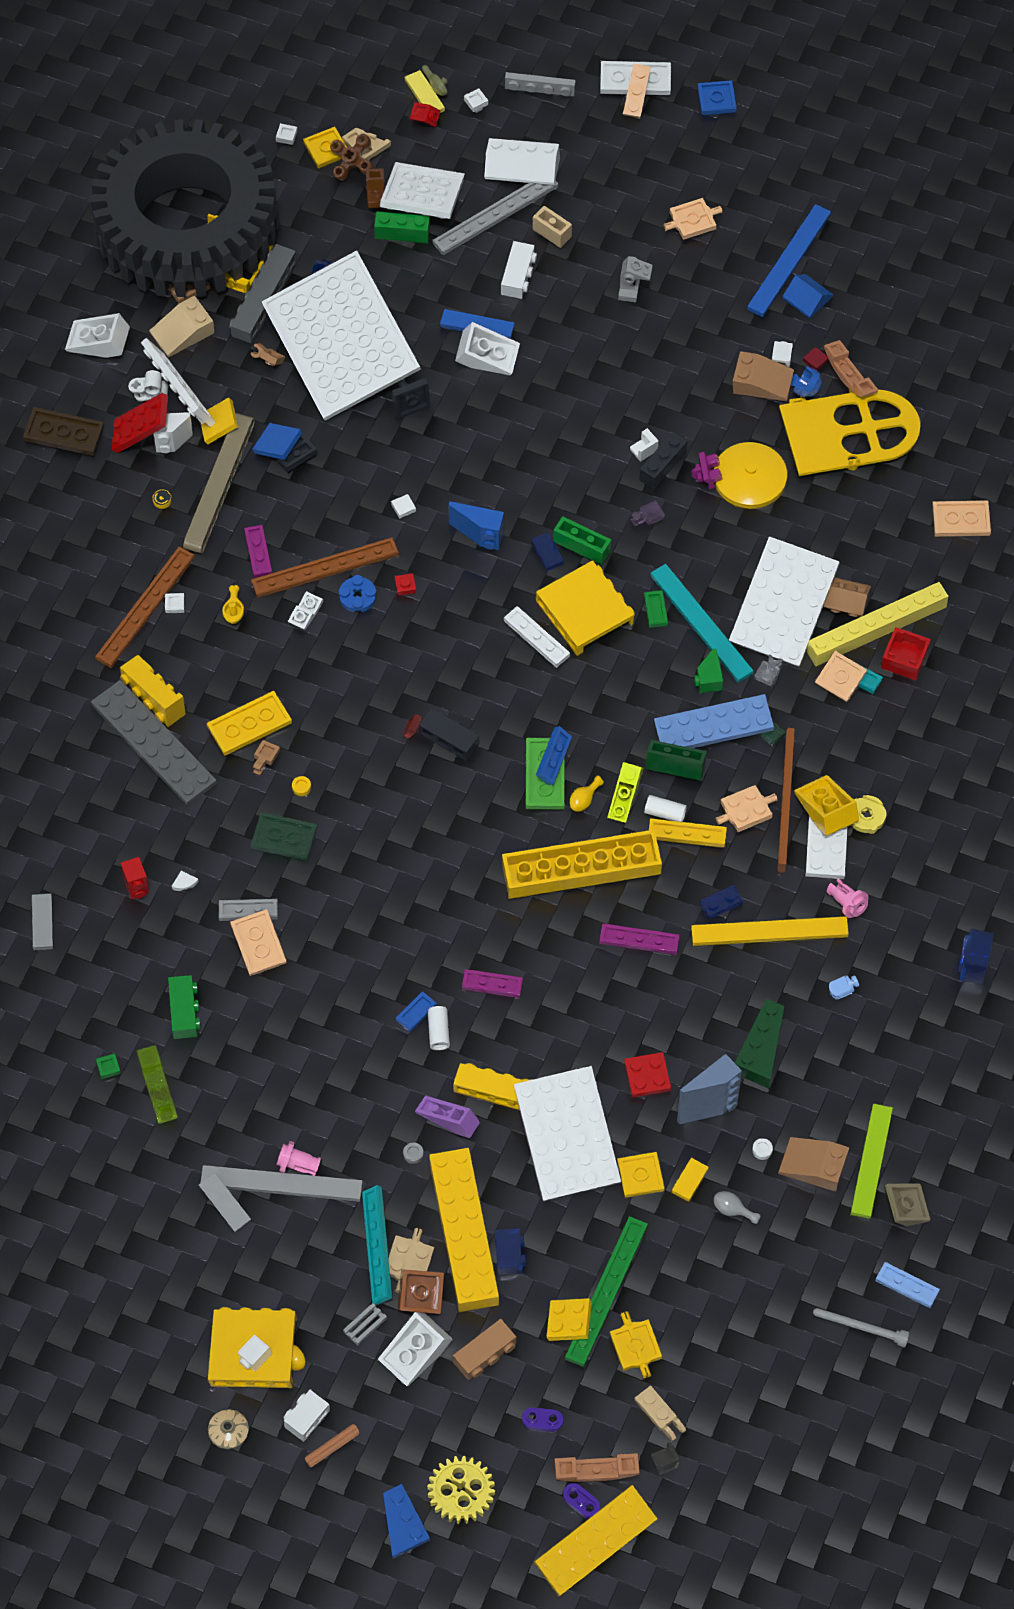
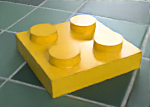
(569, 1319)

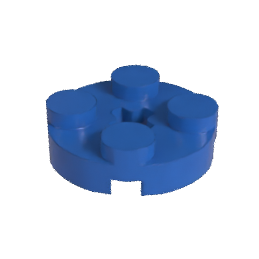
(357, 584)

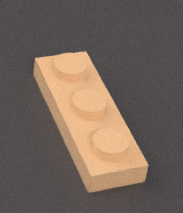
(636, 90)

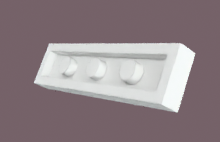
(536, 636)

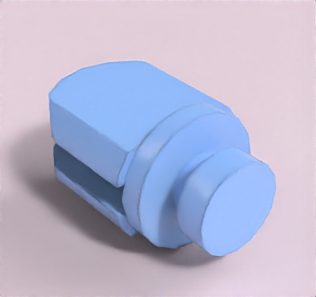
(842, 986)

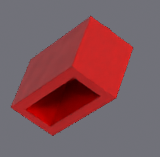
(135, 878)

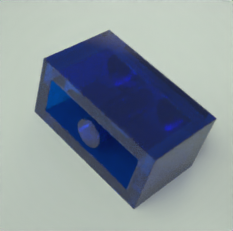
(508, 1251)

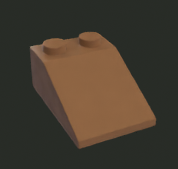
(761, 377)
(814, 1162)

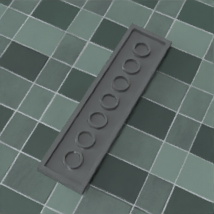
(153, 742)

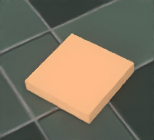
(841, 676)

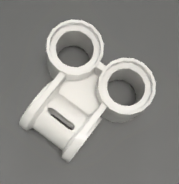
(149, 386)

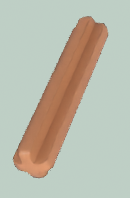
(332, 1445)

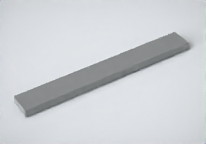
(491, 216)
(286, 1183)

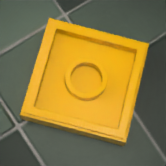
(319, 147)
(225, 420)
(640, 1174)

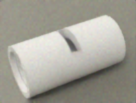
(665, 809)
(438, 1028)

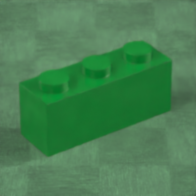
(402, 227)
(582, 540)
(183, 1007)

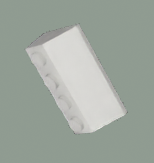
(522, 161)

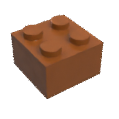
(420, 1291)

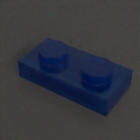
(721, 901)

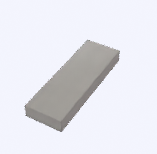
(237, 909)
(42, 921)
(224, 1202)

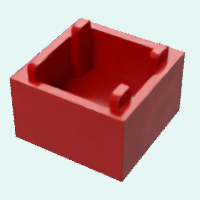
(905, 653)

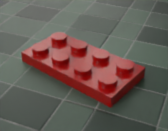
(139, 422)

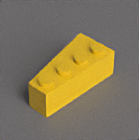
(153, 691)

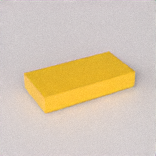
(690, 1179)

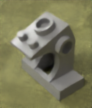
(632, 271)

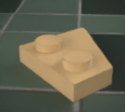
(376, 147)

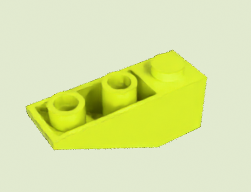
(625, 792)

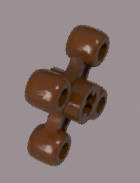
(351, 156)

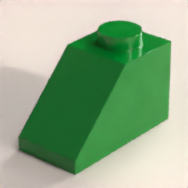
(709, 674)

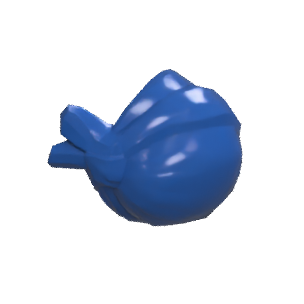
(808, 384)

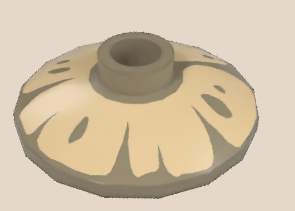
(232, 1437)

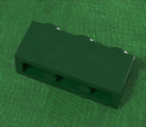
(675, 760)

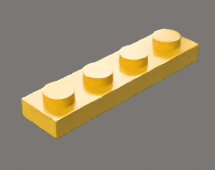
(688, 833)

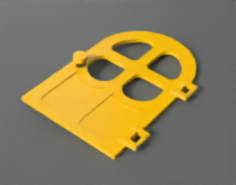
(818, 437)

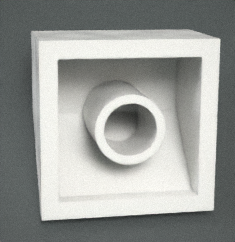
(175, 434)

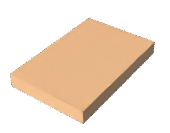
(961, 518)
(258, 942)

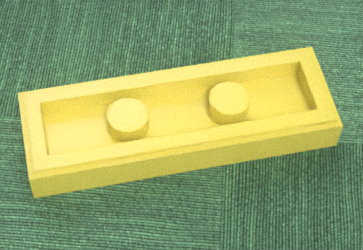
(423, 90)

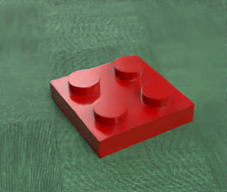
(647, 1074)

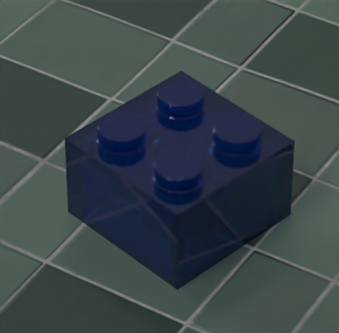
(975, 956)

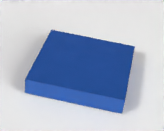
(716, 97)
(277, 441)

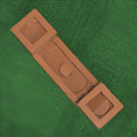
(847, 371)
(597, 1469)

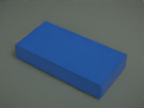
(415, 1011)

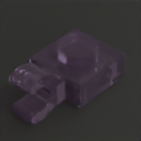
(650, 513)

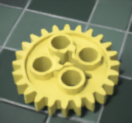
(472, 1475)

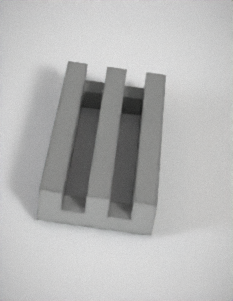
(377, 1312)

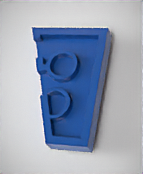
(403, 1522)

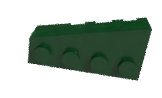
(760, 1047)

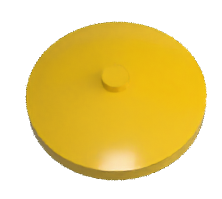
(751, 475)

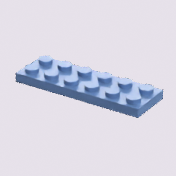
(716, 723)

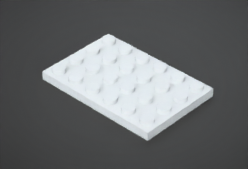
(784, 601)
(567, 1133)

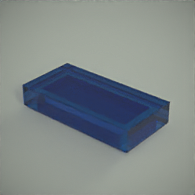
(547, 551)

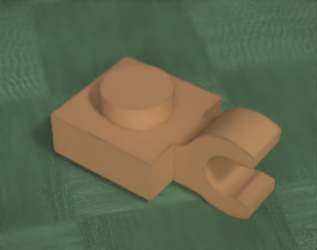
(270, 356)
(265, 755)

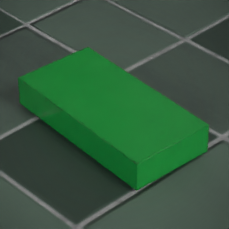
(655, 609)

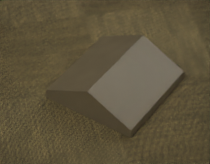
(907, 1203)

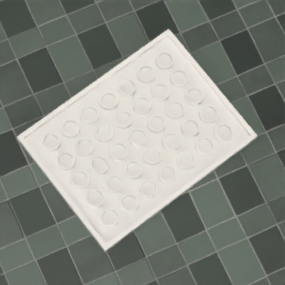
(341, 335)

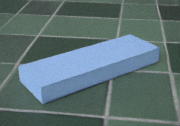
(907, 1285)

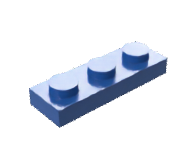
(553, 755)

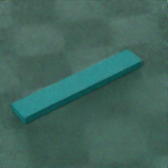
(377, 1245)

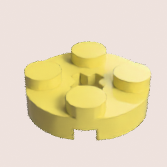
(877, 812)

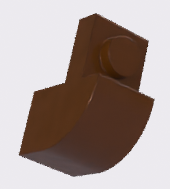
(375, 187)

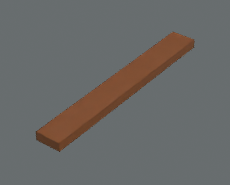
(324, 567)
(144, 607)
(785, 807)

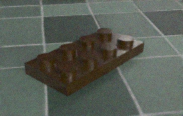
(63, 431)

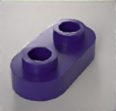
(542, 1420)
(582, 1501)

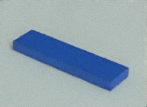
(459, 321)

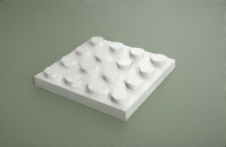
(422, 190)

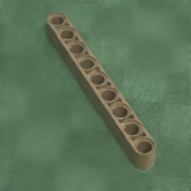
(218, 484)

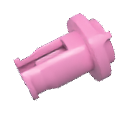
(853, 902)
(297, 1160)

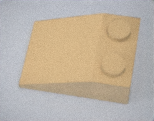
(182, 327)

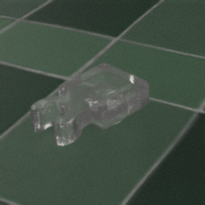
(768, 670)

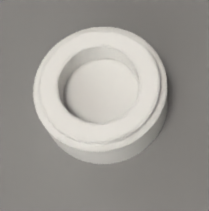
(762, 1149)

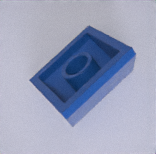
(806, 295)

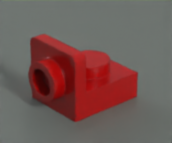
(425, 113)

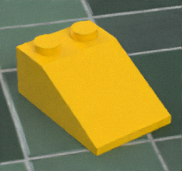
(828, 805)

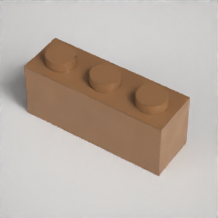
(485, 1350)

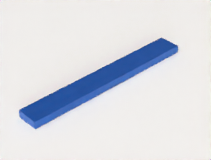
(789, 260)

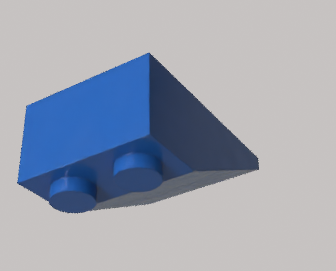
(478, 524)

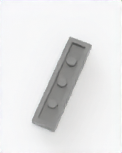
(540, 84)

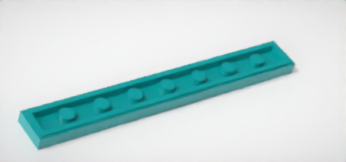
(701, 623)

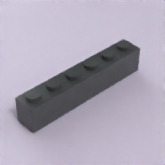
(268, 283)

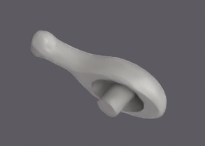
(731, 1205)

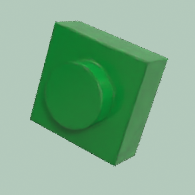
(108, 1066)

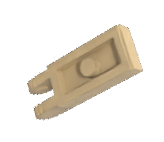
(659, 1412)

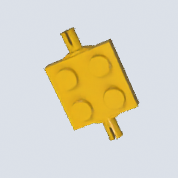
(635, 1345)

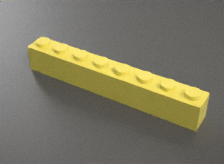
(877, 623)

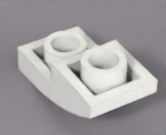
(305, 611)

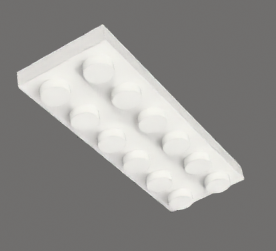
(177, 384)

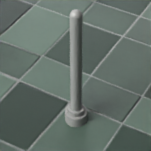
(899, 1337)

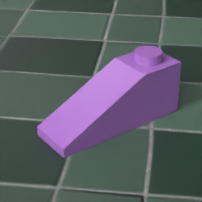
(449, 1116)

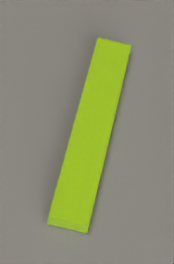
(871, 1161)

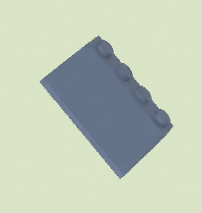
(710, 1092)

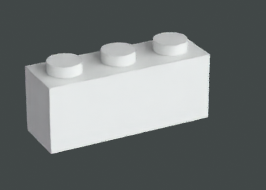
(518, 270)

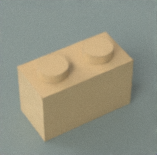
(552, 226)

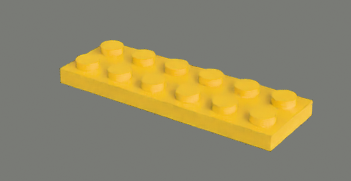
(595, 1540)

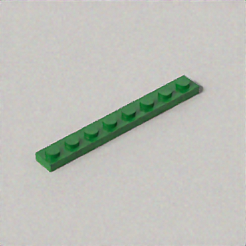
(608, 1288)

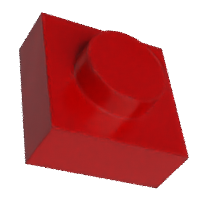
(405, 584)

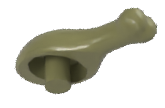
(436, 83)

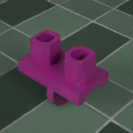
(705, 470)

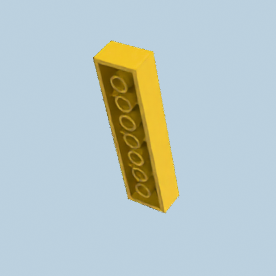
(581, 864)
(464, 1230)

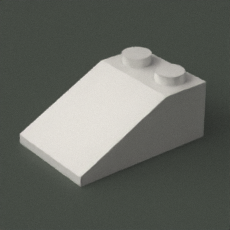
(98, 336)
(487, 350)
(415, 1348)

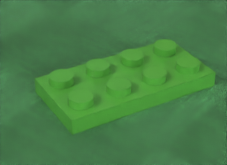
(538, 793)

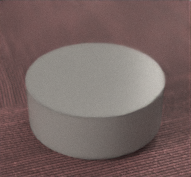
(413, 1153)

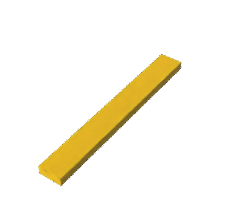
(769, 931)

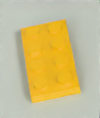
(249, 723)

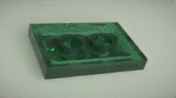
(284, 836)

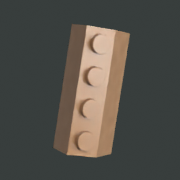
(847, 597)

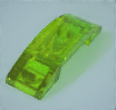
(156, 1084)

